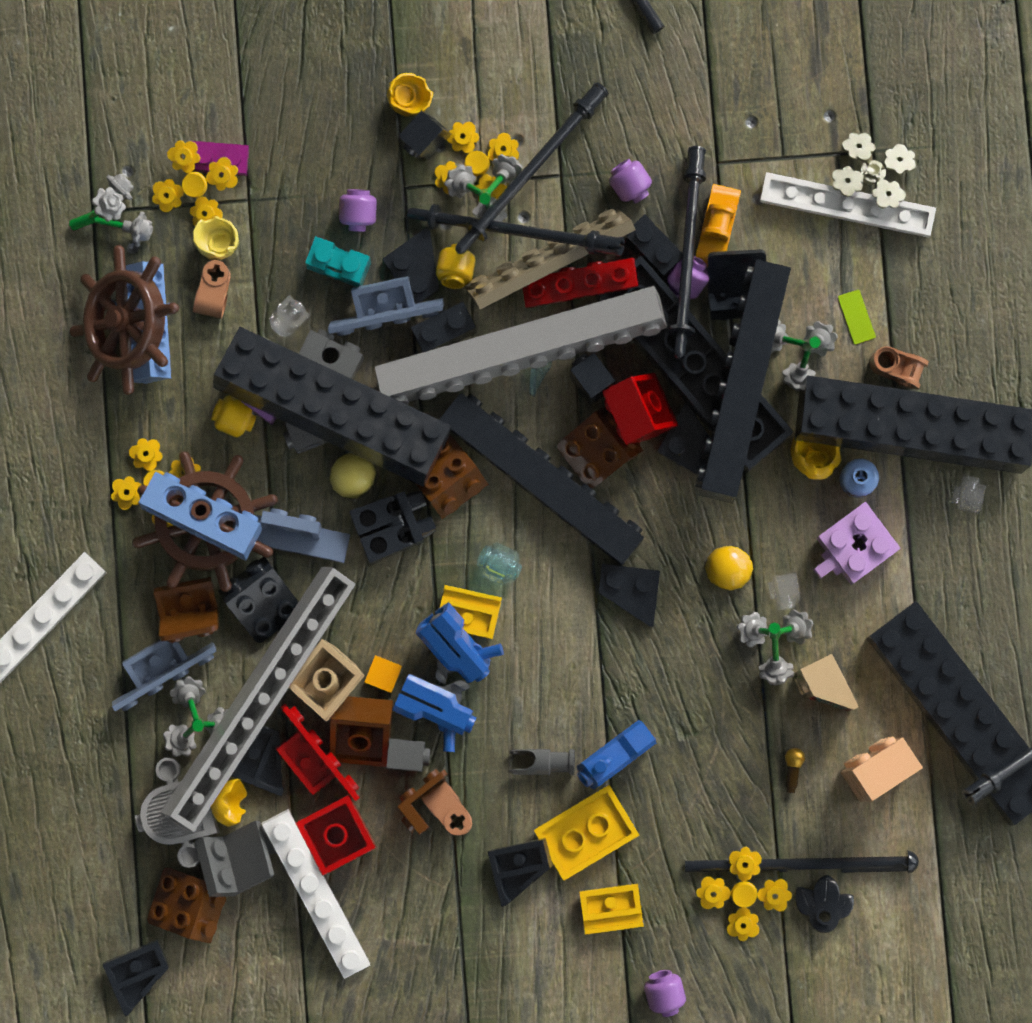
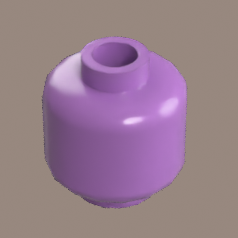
(630, 181)
(357, 209)
(699, 278)
(665, 993)

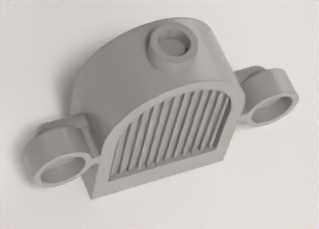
(164, 829)

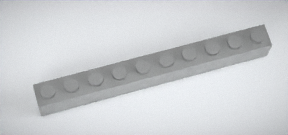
(523, 346)
(258, 698)

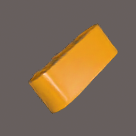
(718, 221)

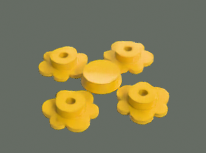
(476, 159)
(194, 183)
(148, 463)
(744, 894)

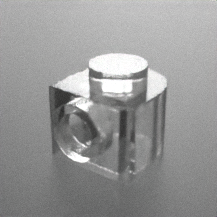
(288, 317)
(969, 495)
(784, 590)

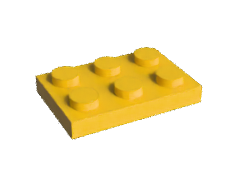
(587, 832)

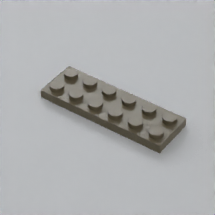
(542, 262)

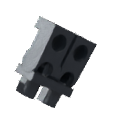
(401, 526)

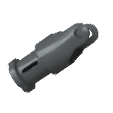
(546, 762)

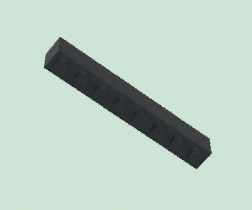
(542, 479)

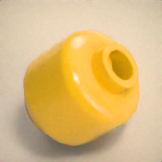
(455, 269)
(232, 416)

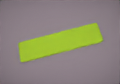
(856, 316)

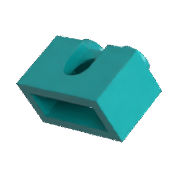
(351, 264)

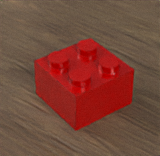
(639, 408)
(336, 835)

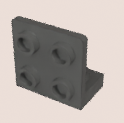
(235, 861)

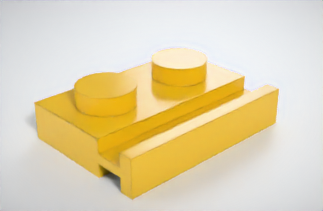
(477, 609)
(611, 908)

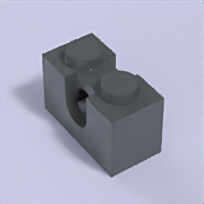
(320, 342)

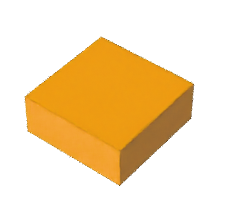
(383, 674)

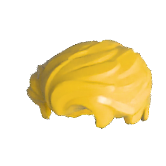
(814, 459)

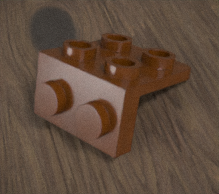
(596, 448)
(452, 480)
(187, 610)
(412, 818)
(185, 906)

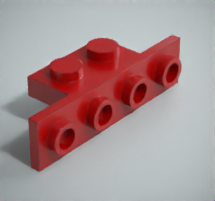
(581, 282)
(309, 761)

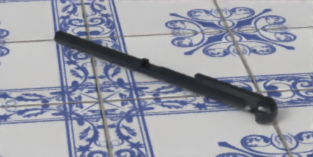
(846, 864)

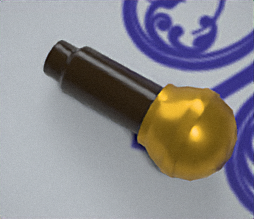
(794, 758)

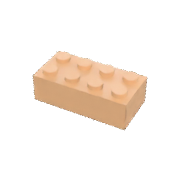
(880, 770)

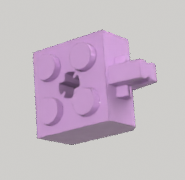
(838, 542)

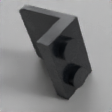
(726, 279)
(260, 599)

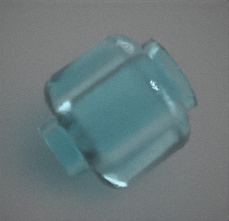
(499, 563)

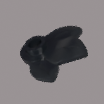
(824, 899)

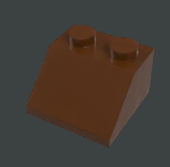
(361, 731)

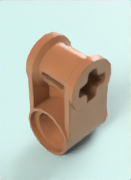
(212, 295)
(900, 367)
(444, 805)

